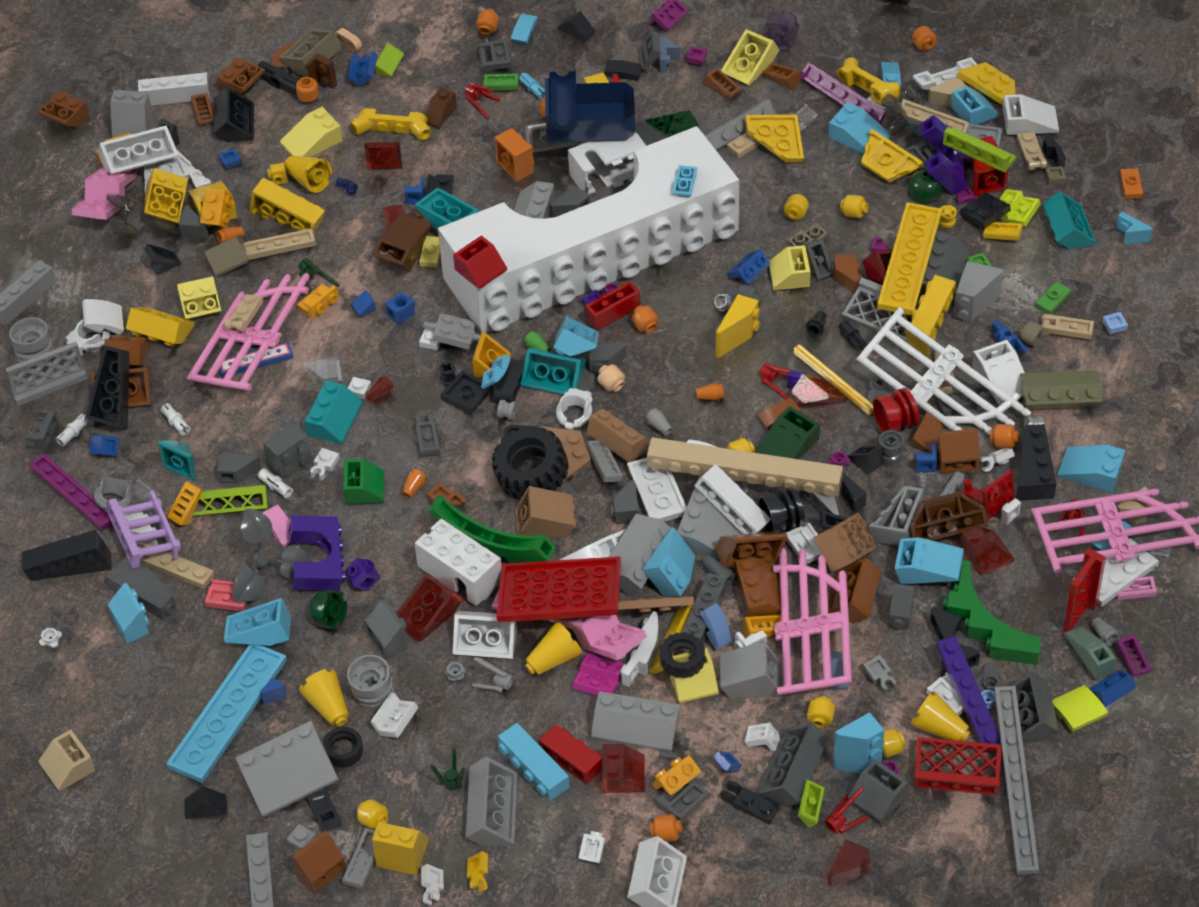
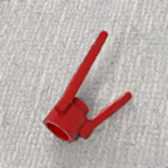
(476, 91)
(771, 373)
(1073, 514)
(836, 820)

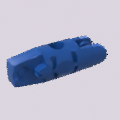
(1003, 333)

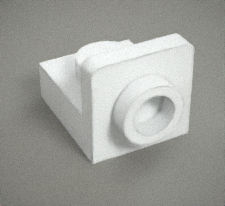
(741, 642)
(762, 735)
(592, 847)

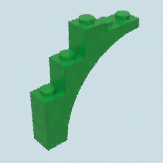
(511, 546)
(1001, 639)

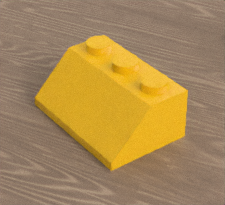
(158, 325)

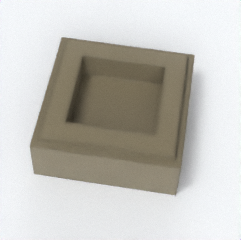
(1055, 175)

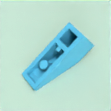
(890, 72)

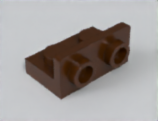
(322, 70)

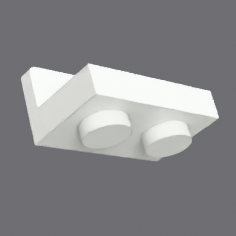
(393, 716)

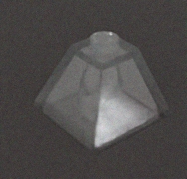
(324, 368)

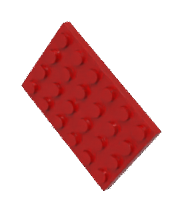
(559, 589)

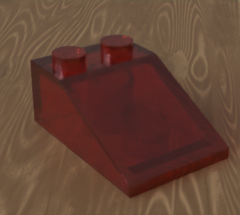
(428, 607)

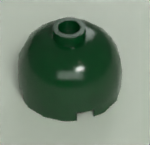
(924, 187)
(328, 608)

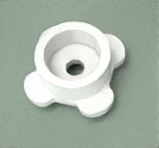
(50, 633)

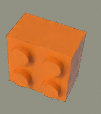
(514, 154)

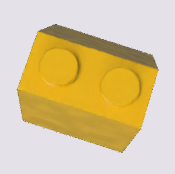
(399, 848)

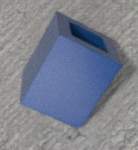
(415, 194)
(104, 445)
(926, 460)

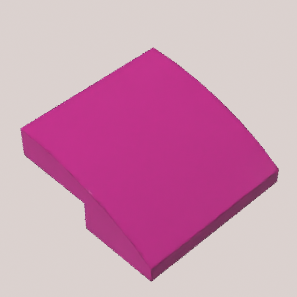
(598, 675)

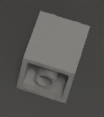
(130, 112)
(977, 290)
(750, 672)

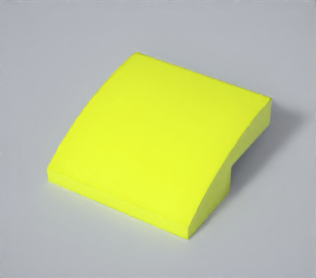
(1021, 207)
(1079, 708)

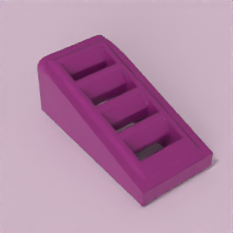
(1132, 641)

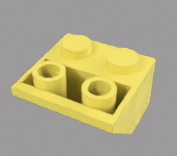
(790, 269)
(199, 298)
(697, 686)

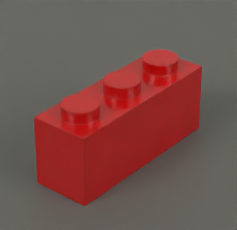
(612, 306)
(571, 754)

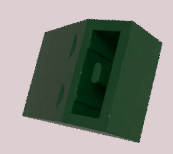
(673, 123)
(790, 435)

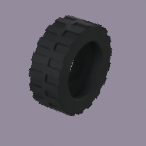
(682, 669)

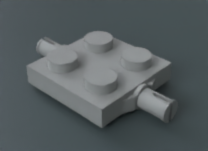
(453, 331)

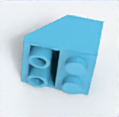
(972, 106)
(128, 614)

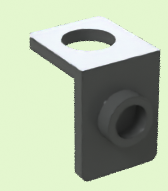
(681, 747)

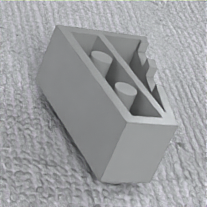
(896, 519)

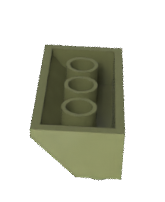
(1061, 390)

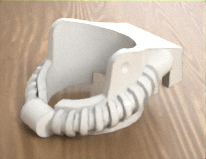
(94, 343)
(574, 397)

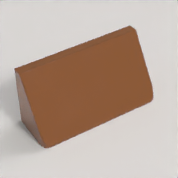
(927, 433)

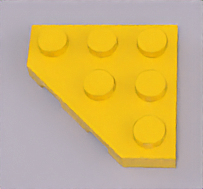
(777, 134)

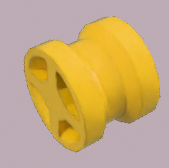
(948, 216)

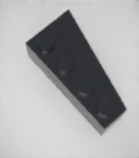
(111, 389)
(1036, 467)
(67, 557)

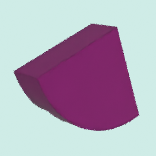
(965, 196)
(878, 245)

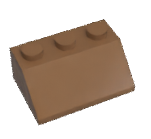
(617, 435)

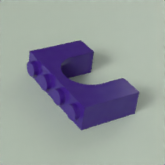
(948, 164)
(325, 533)

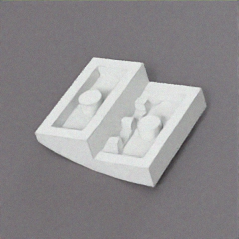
(102, 315)

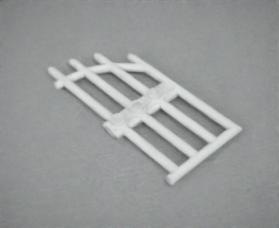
(935, 376)

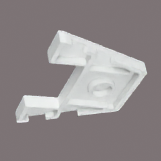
(178, 166)

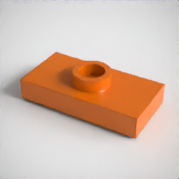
(1131, 183)

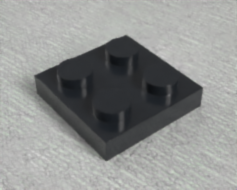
(985, 210)
(466, 392)

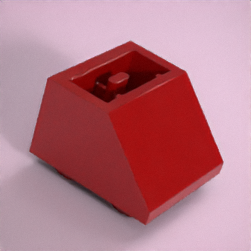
(479, 262)

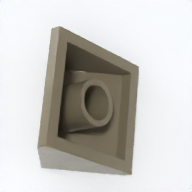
(227, 255)

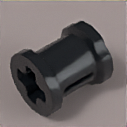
(447, 372)

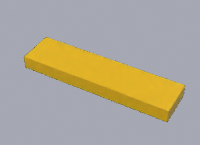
(676, 626)

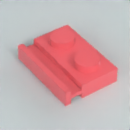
(221, 596)

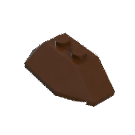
(947, 516)

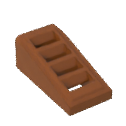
(723, 78)
(788, 78)
(202, 99)

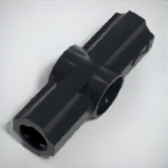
(279, 77)

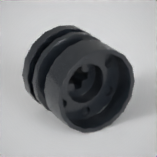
(783, 510)

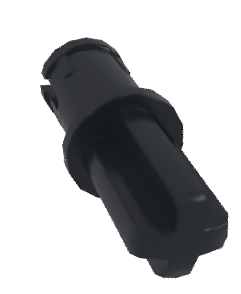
(852, 334)

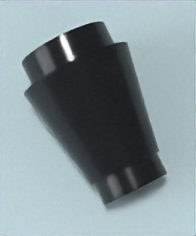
(816, 324)

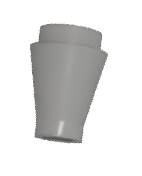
(658, 421)
(1105, 632)

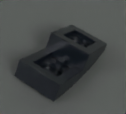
(623, 68)
(1053, 151)
(324, 811)

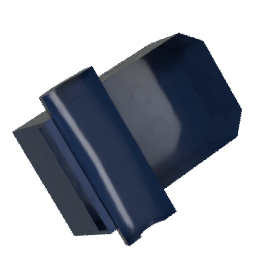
(587, 110)

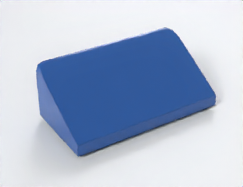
(1113, 687)

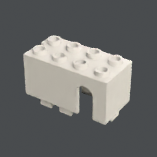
(607, 159)
(453, 555)

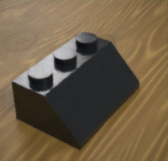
(233, 116)

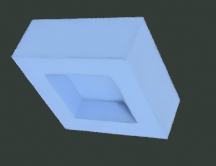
(1115, 323)

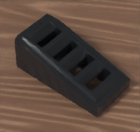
(853, 493)

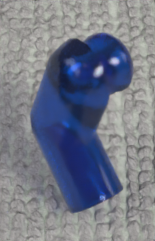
(346, 183)

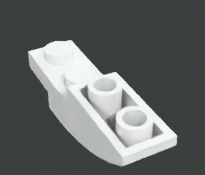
(598, 549)
(644, 653)

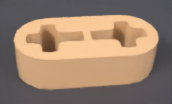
(348, 40)

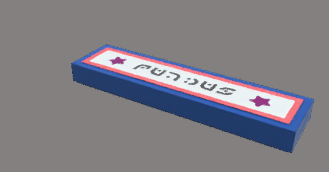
(279, 353)

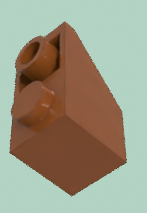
(846, 271)

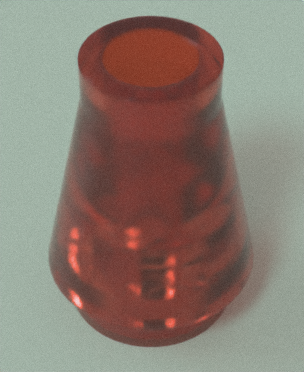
(380, 388)

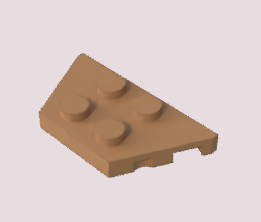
(574, 448)
(662, 603)

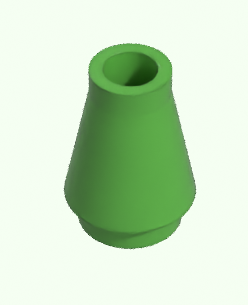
(534, 340)

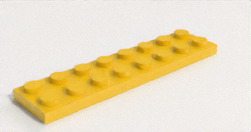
(909, 258)

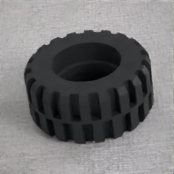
(527, 444)

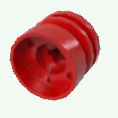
(896, 410)

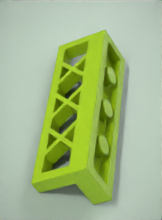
(978, 149)
(238, 491)

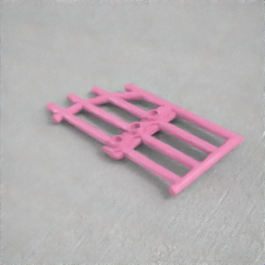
(249, 337)
(1113, 526)
(812, 625)

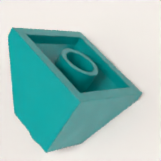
(177, 458)

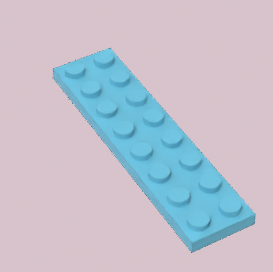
(226, 712)

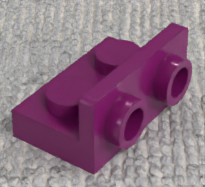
(669, 15)

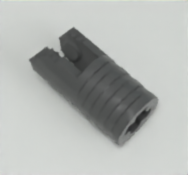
(715, 567)

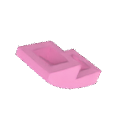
(280, 524)

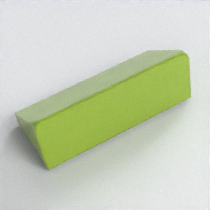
(388, 61)
(811, 803)

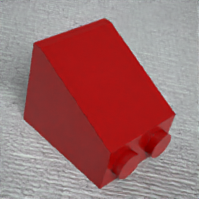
(986, 177)

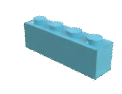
(533, 762)

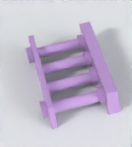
(129, 540)

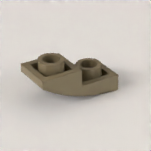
(815, 232)

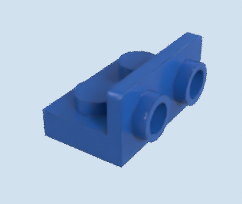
(362, 69)
(749, 267)

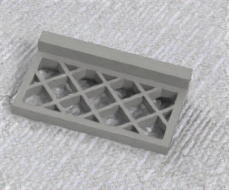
(873, 291)
(49, 380)

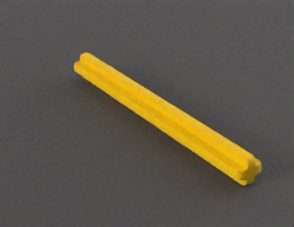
(834, 379)

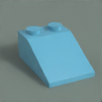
(852, 127)
(1092, 466)
(671, 565)
(259, 625)

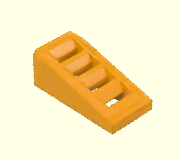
(176, 509)
(751, 624)

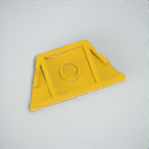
(988, 81)
(888, 159)

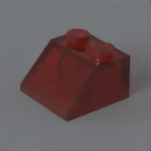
(622, 769)

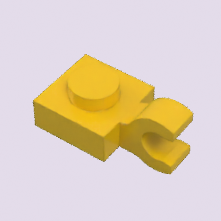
(476, 868)

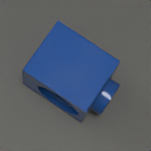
(400, 308)

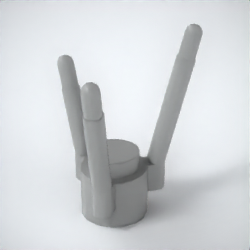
(502, 679)

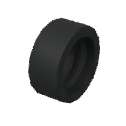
(344, 733)

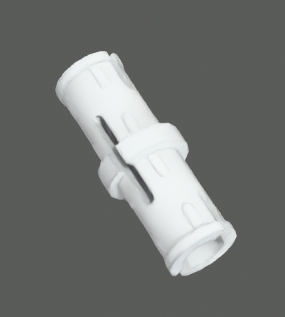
(175, 419)
(72, 429)
(270, 480)

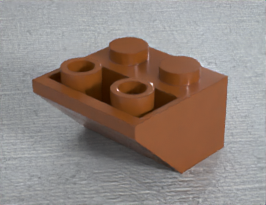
(239, 75)
(65, 109)
(137, 346)
(958, 451)
(318, 862)

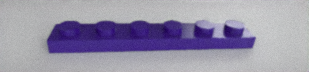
(968, 691)

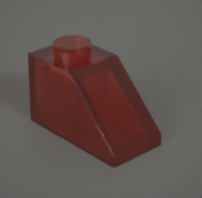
(392, 213)
(849, 863)

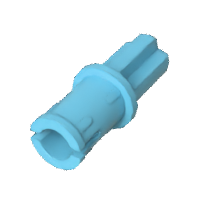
(532, 85)

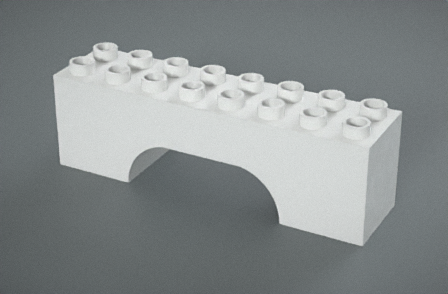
(600, 242)

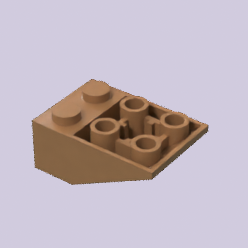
(845, 542)

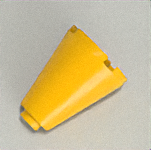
(309, 172)
(552, 650)
(326, 696)
(940, 719)

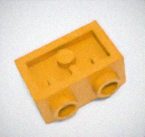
(318, 301)

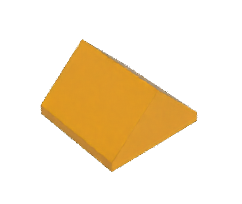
(485, 354)

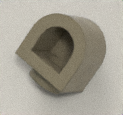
(1031, 334)

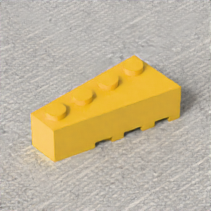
(285, 206)
(930, 312)

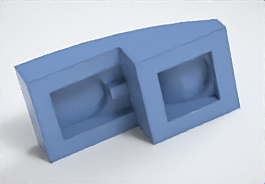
(717, 624)

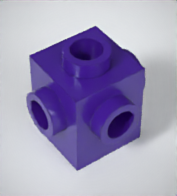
(362, 574)

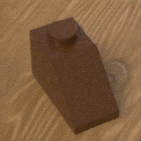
(441, 107)

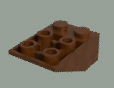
(402, 242)

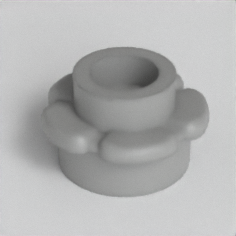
(719, 300)
(452, 668)

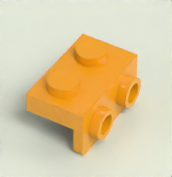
(216, 207)
(677, 776)

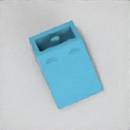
(927, 561)

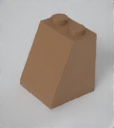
(545, 513)

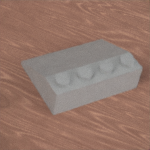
(704, 525)
(287, 768)

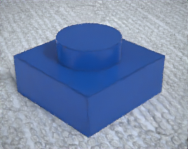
(230, 158)
(727, 761)

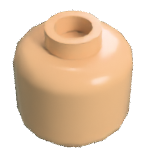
(611, 378)

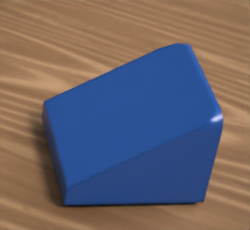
(363, 304)
(273, 691)

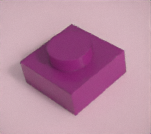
(696, 55)

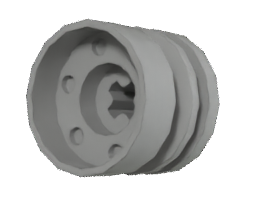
(30, 339)
(370, 681)

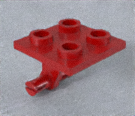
(994, 495)

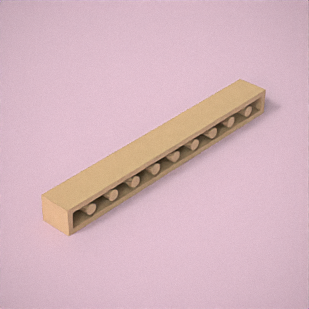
(746, 466)

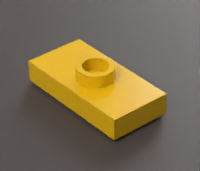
(1003, 231)

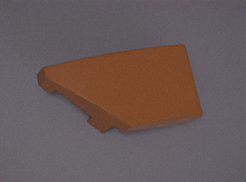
(275, 60)
(452, 497)

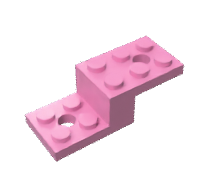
(96, 190)
(604, 634)

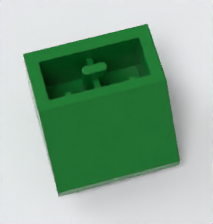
(363, 482)

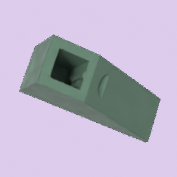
(1092, 652)

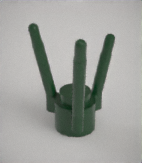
(309, 267)
(451, 779)

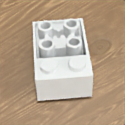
(1028, 115)
(1000, 366)

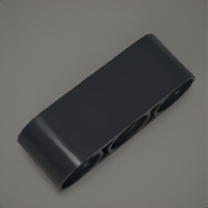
(510, 382)

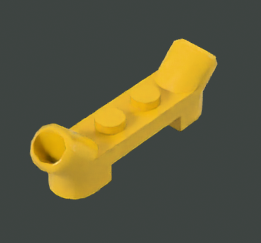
(852, 74)
(371, 121)

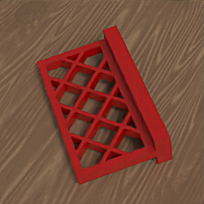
(1085, 588)
(960, 781)

